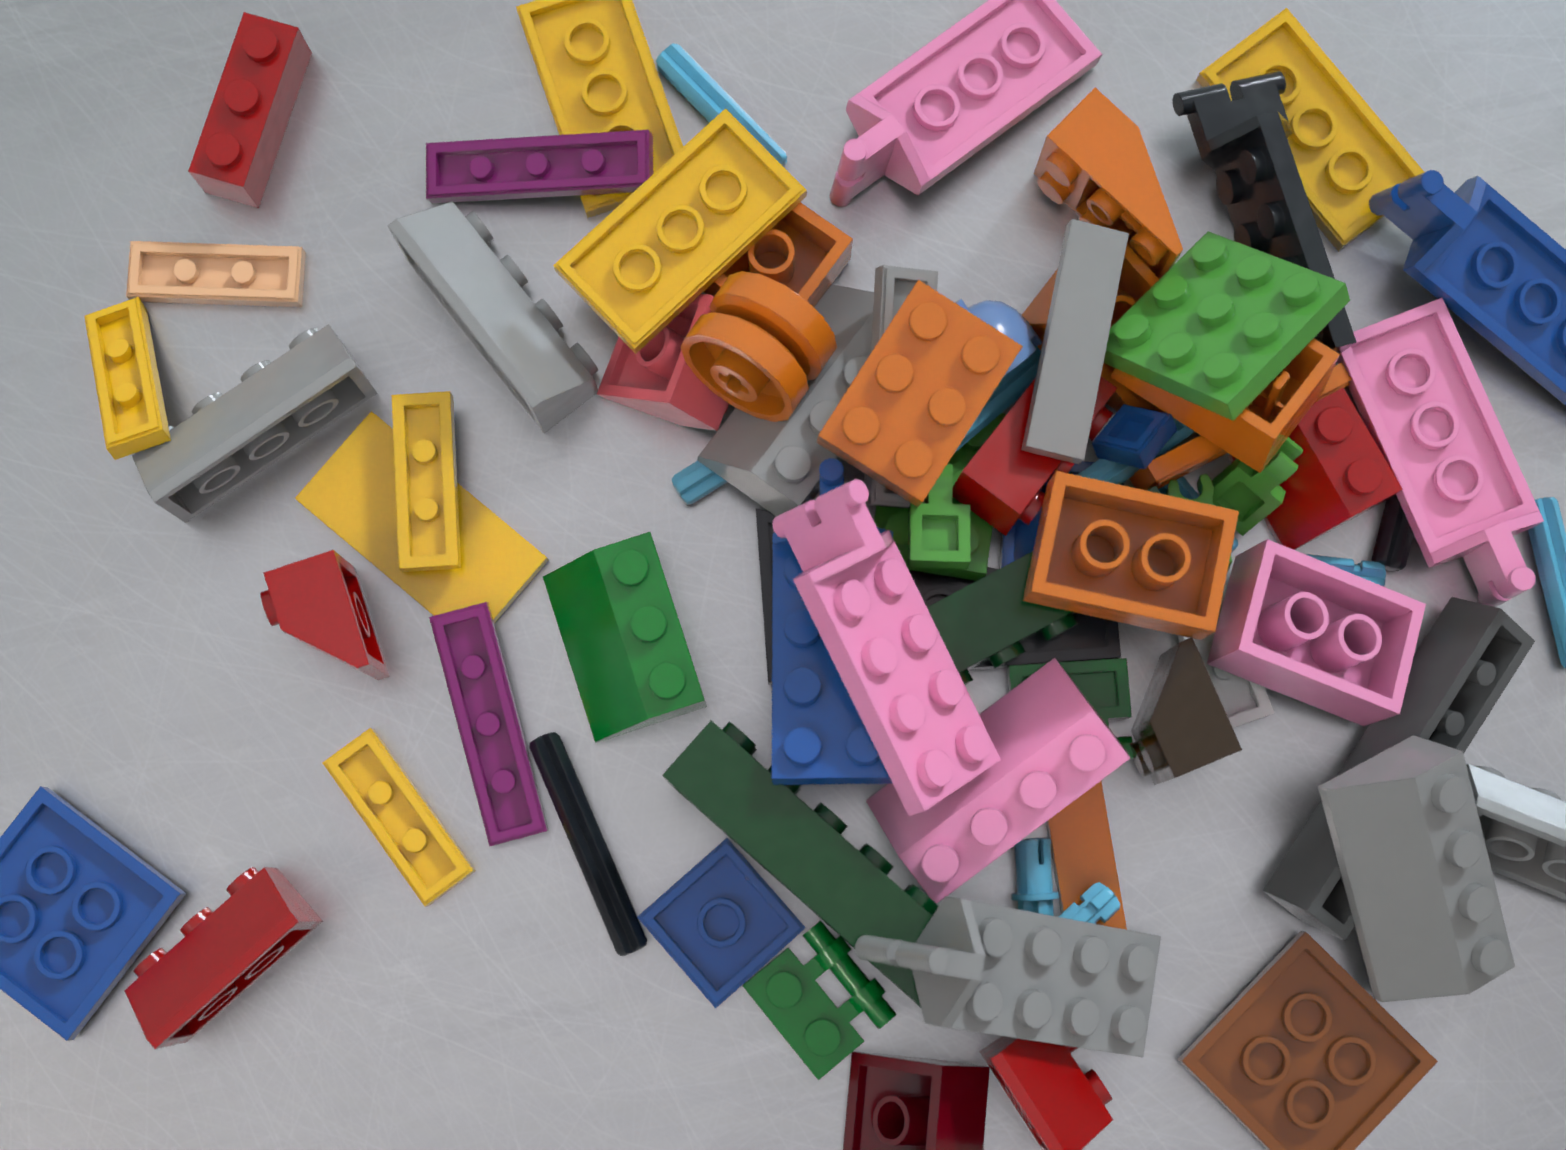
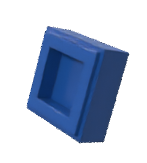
(1134, 436)

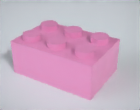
(1317, 633)

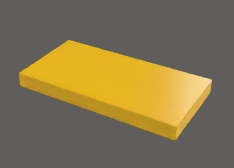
(599, 76)
(1336, 136)
(680, 230)
(358, 502)

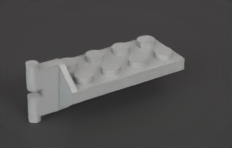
(1028, 975)

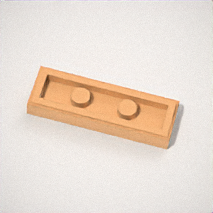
(216, 274)

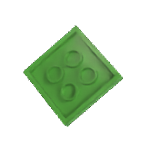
(1223, 324)

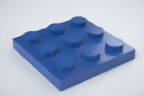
(72, 912)

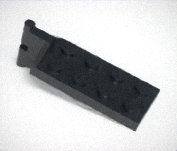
(1259, 176)

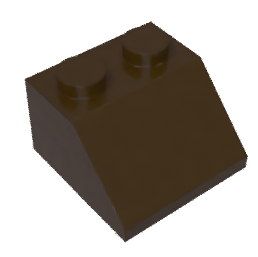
(1180, 718)

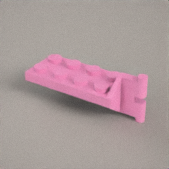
(960, 94)
(1444, 447)
(886, 647)

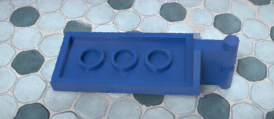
(1487, 267)
(813, 716)

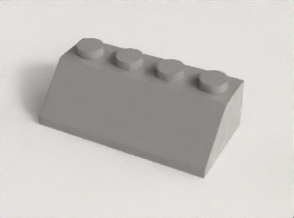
(496, 313)
(253, 423)
(781, 459)
(1522, 830)
(1417, 872)

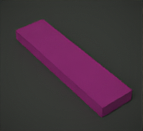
(538, 166)
(488, 724)

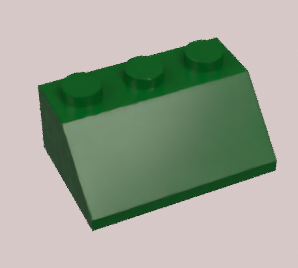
(623, 638)

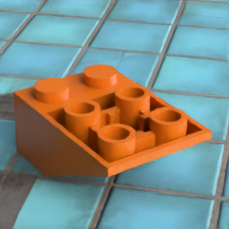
(1106, 177)
(1266, 421)

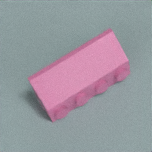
(1050, 755)

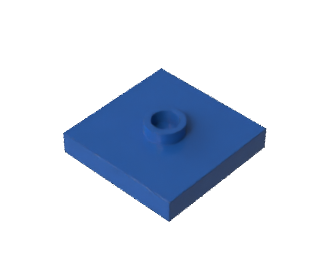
(721, 922)

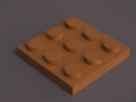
(1307, 1055)

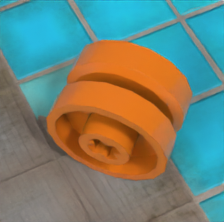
(759, 346)

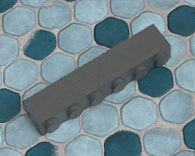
(1446, 700)

